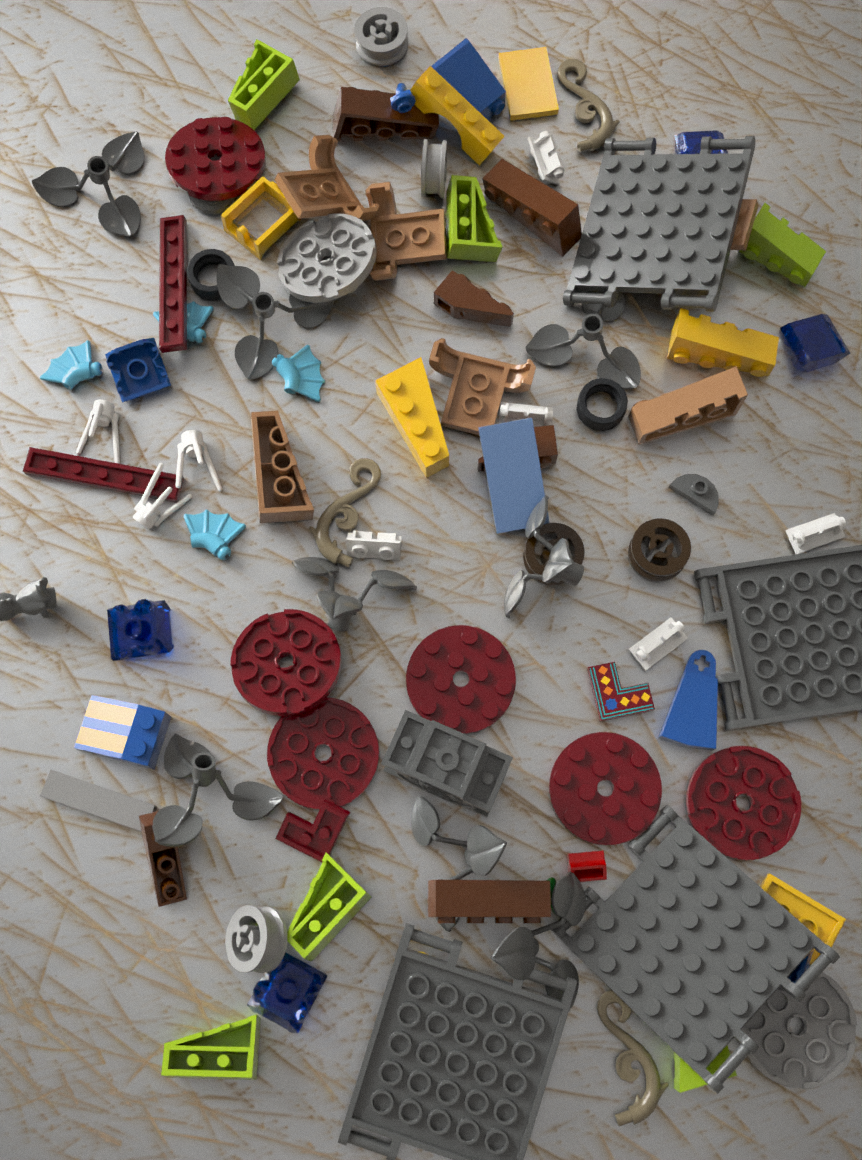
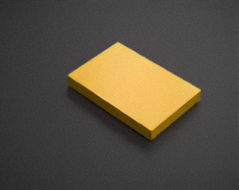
(528, 83)
(810, 913)

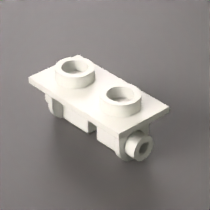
(549, 167)
(541, 415)
(816, 533)
(361, 545)
(659, 643)

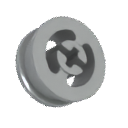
(382, 25)
(433, 168)
(256, 939)

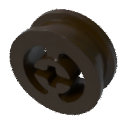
(555, 532)
(655, 535)

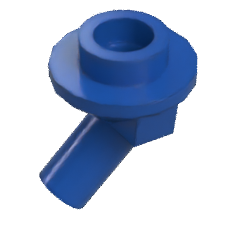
(403, 99)

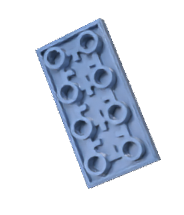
(512, 472)

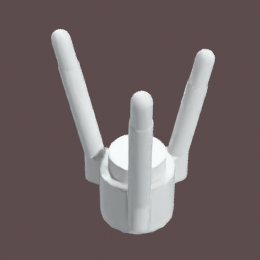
(102, 415)
(194, 446)
(149, 514)

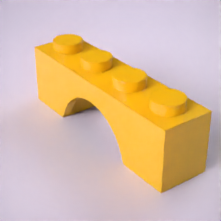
(437, 96)

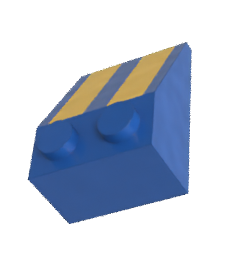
(123, 731)

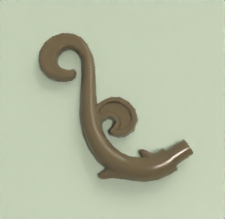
(589, 101)
(341, 506)
(646, 1105)

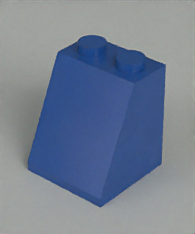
(472, 78)

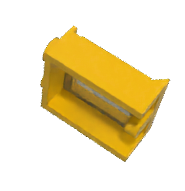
(259, 217)

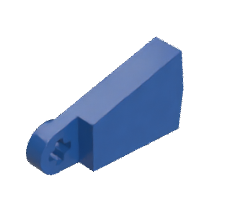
(693, 710)

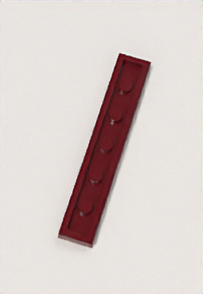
(173, 284)
(98, 473)

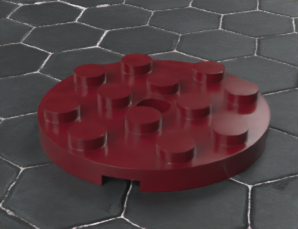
(193, 146)
(468, 652)
(293, 688)
(345, 773)
(772, 795)
(598, 817)

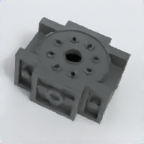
(446, 763)

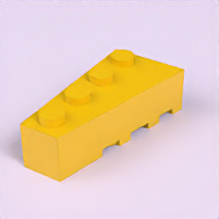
(721, 345)
(414, 413)

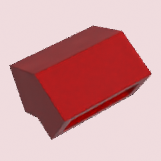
(588, 865)

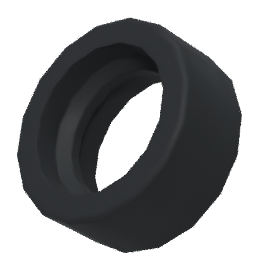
(200, 260)
(606, 386)

